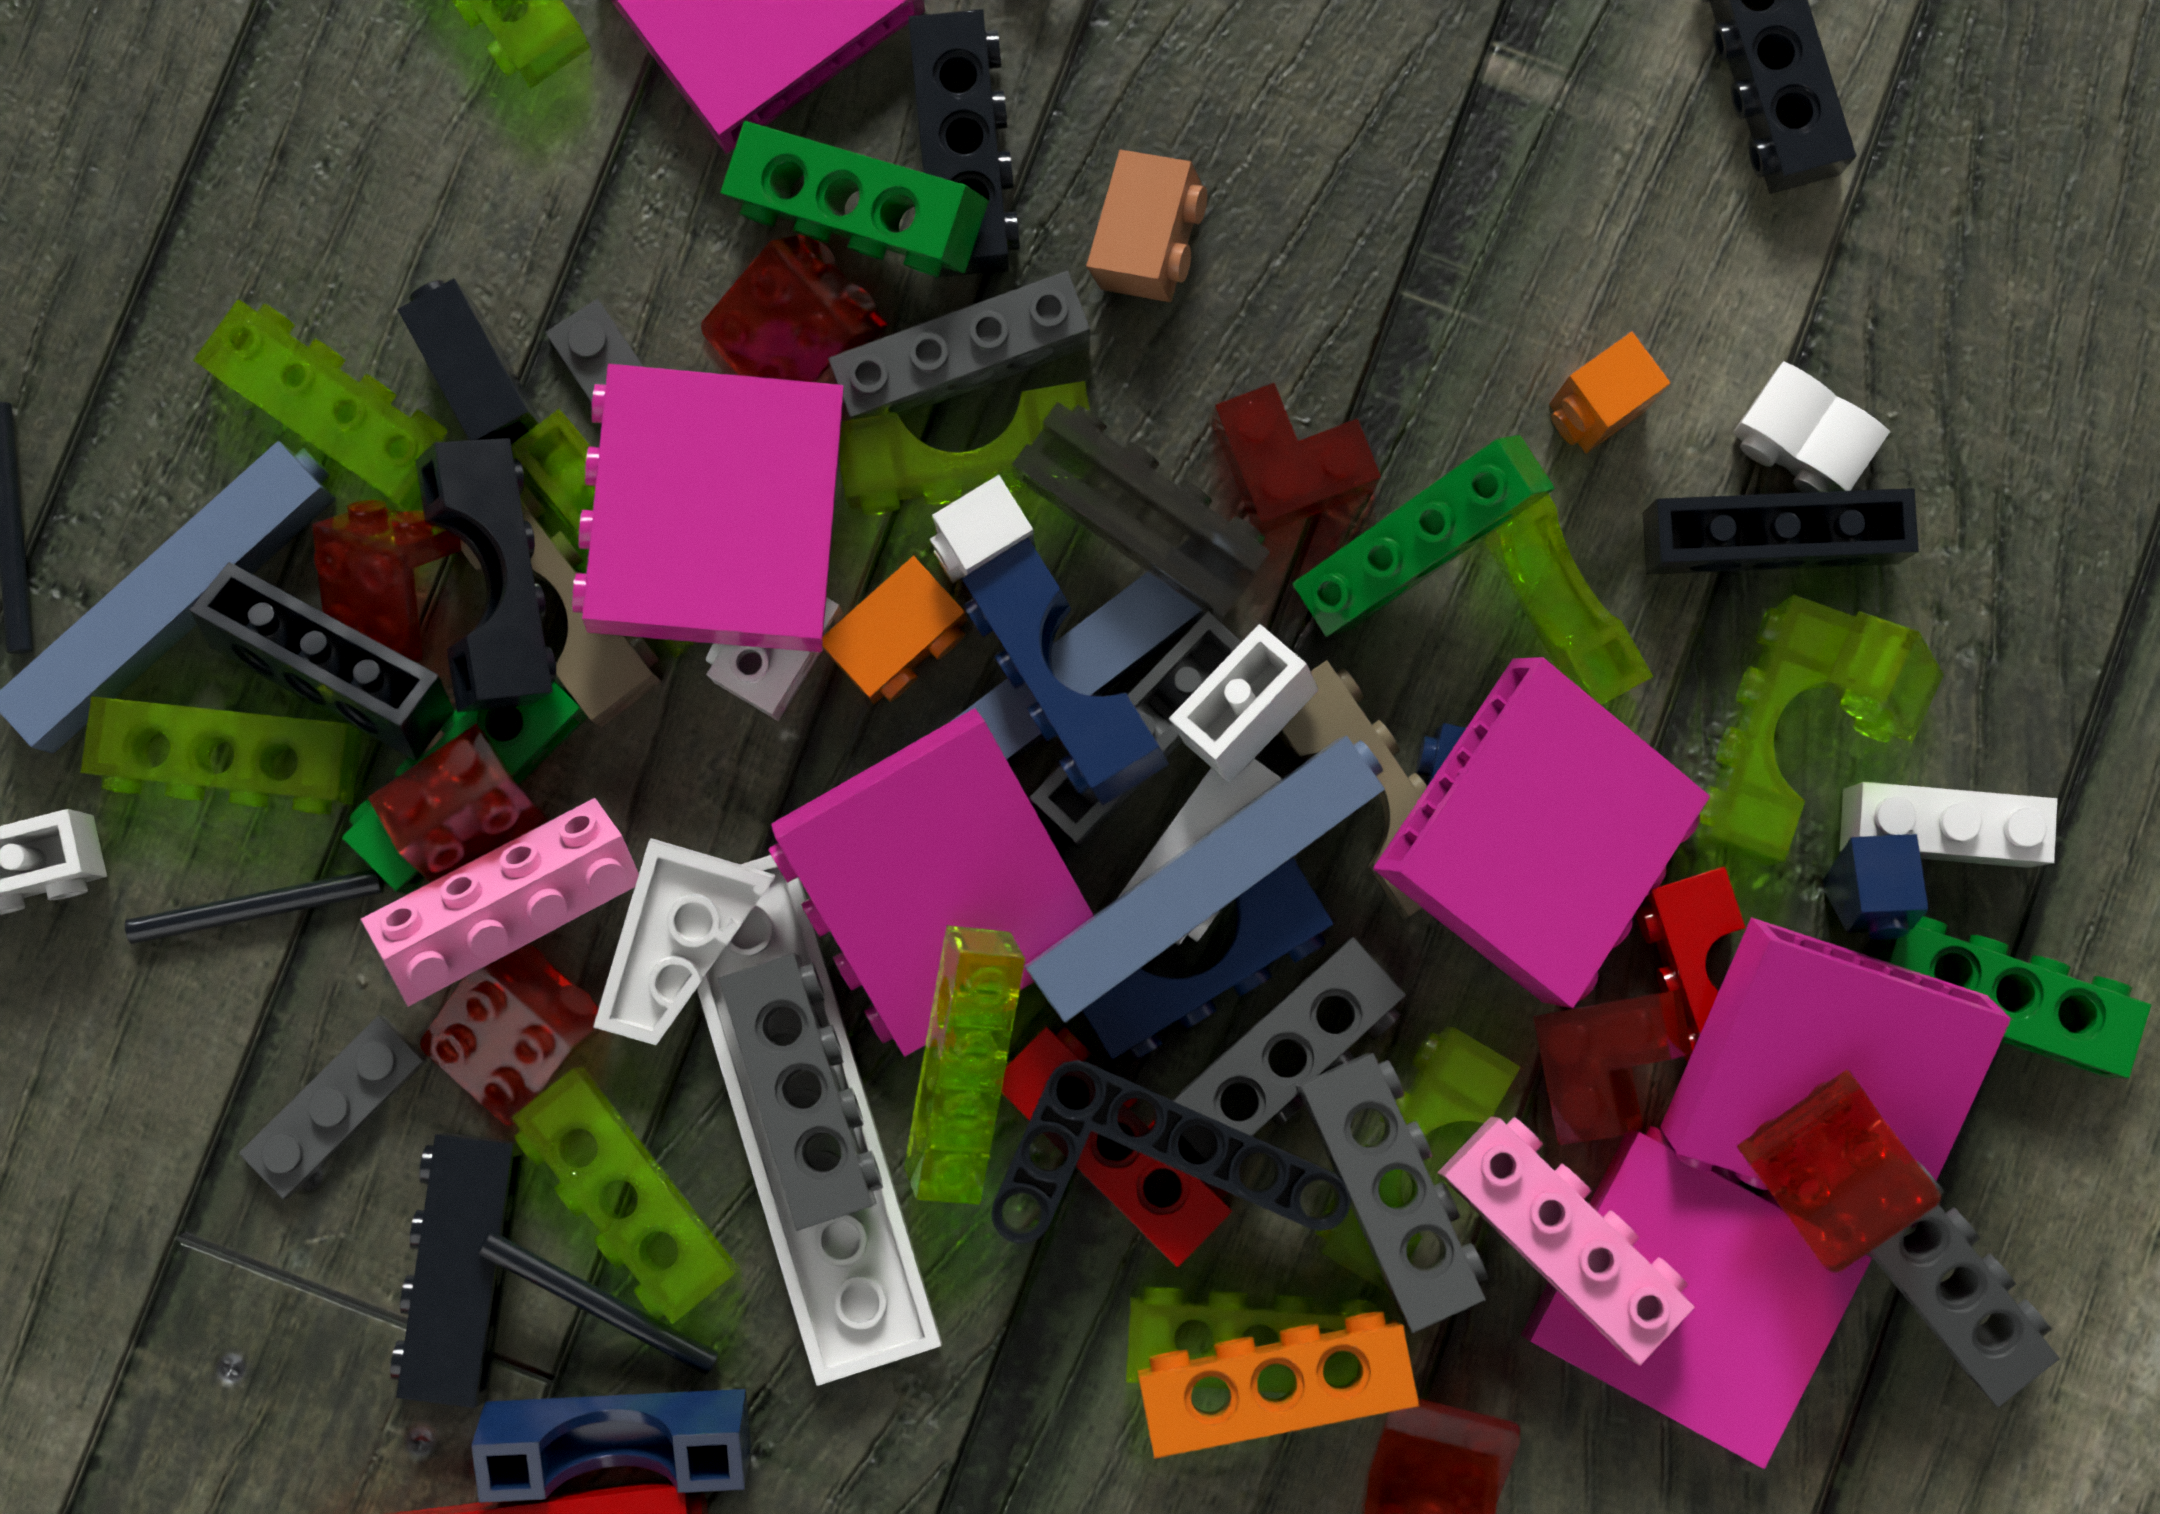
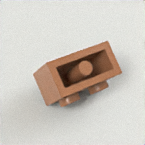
(1147, 226)

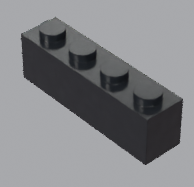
(456, 1292)

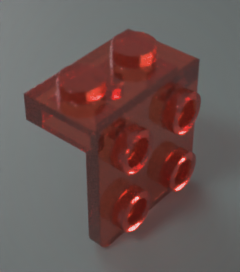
(791, 313)
(369, 573)
(455, 806)
(510, 1030)
(1839, 1172)
(1439, 1462)

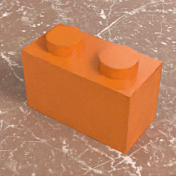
(1607, 393)
(895, 632)

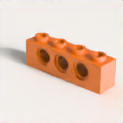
(1380, 1386)

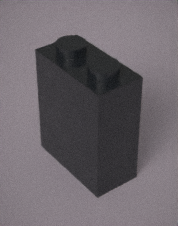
(468, 362)

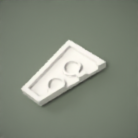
(672, 935)

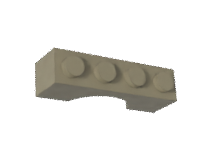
(597, 669)
(1336, 714)

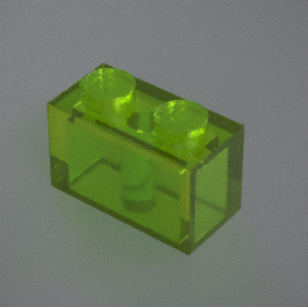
(1884, 678)

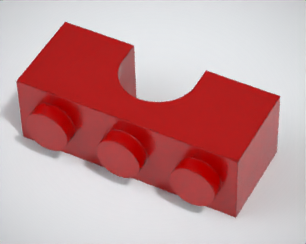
(1684, 924)

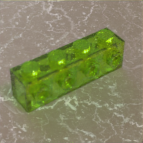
(320, 401)

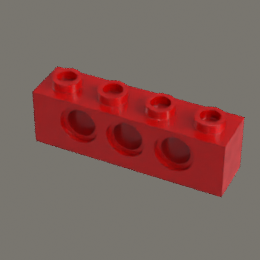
(1171, 1227)

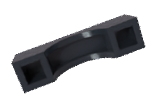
(476, 496)

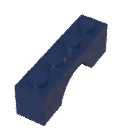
(1102, 733)
(1272, 920)
(540, 1443)

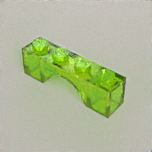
(889, 464)
(1565, 613)
(1752, 803)
(1454, 1084)

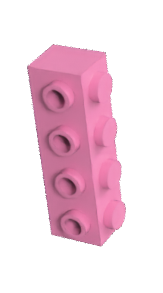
(501, 901)
(1566, 1239)

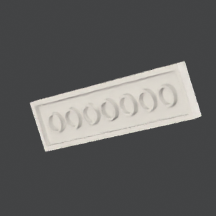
(856, 1274)

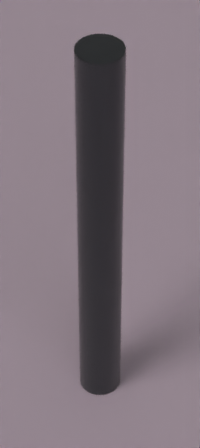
(12, 549)
(253, 906)
(597, 1302)

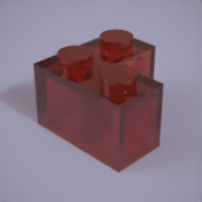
(1285, 476)
(1591, 1055)

